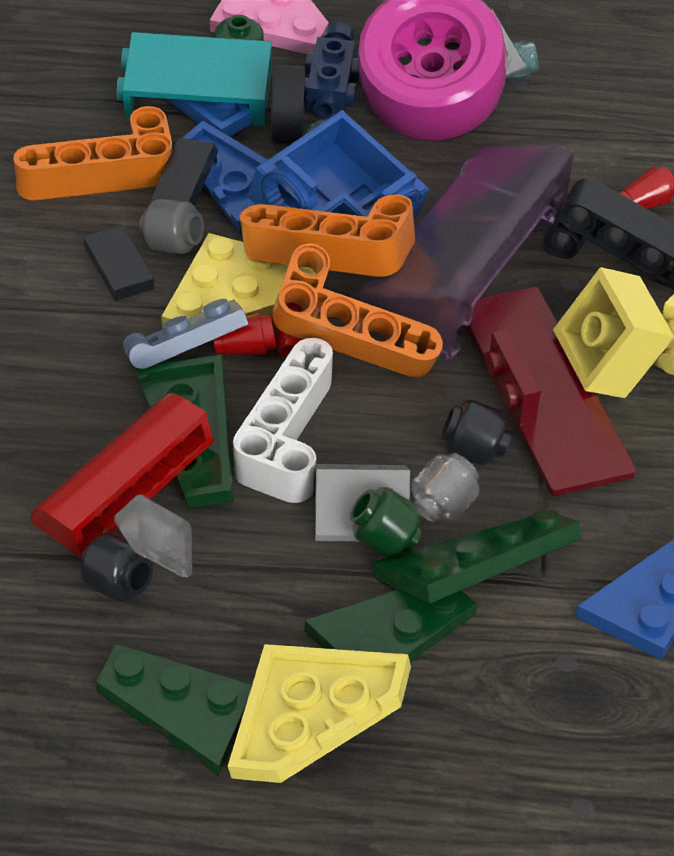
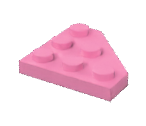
(285, 23)

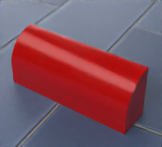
(131, 465)

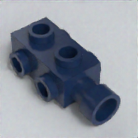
(331, 71)

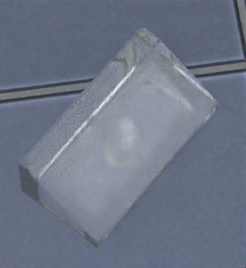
(157, 534)

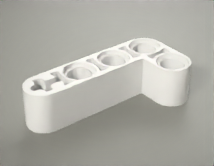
(267, 444)

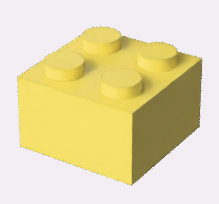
(613, 333)

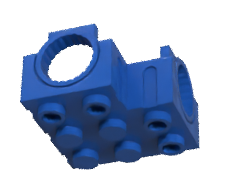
(335, 172)

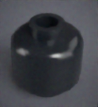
(476, 432)
(114, 567)

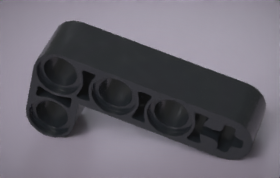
(616, 226)

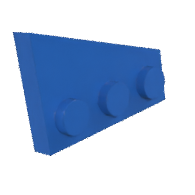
(638, 604)

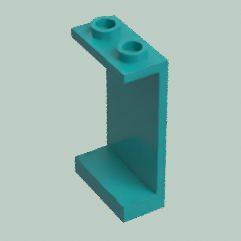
(197, 71)

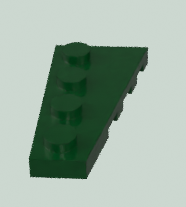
(203, 383)
(472, 558)

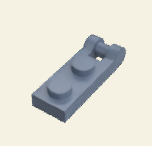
(184, 333)

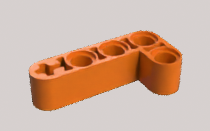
(97, 163)
(354, 243)
(357, 317)

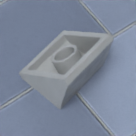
(341, 486)

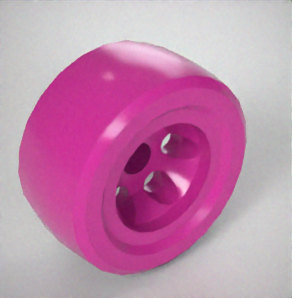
(427, 95)

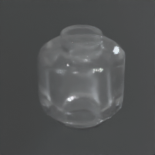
(445, 487)

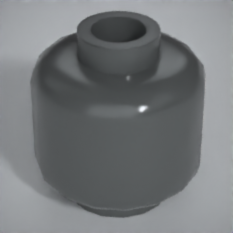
(171, 226)

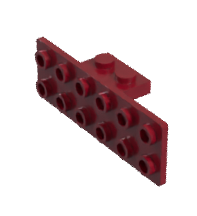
(553, 412)

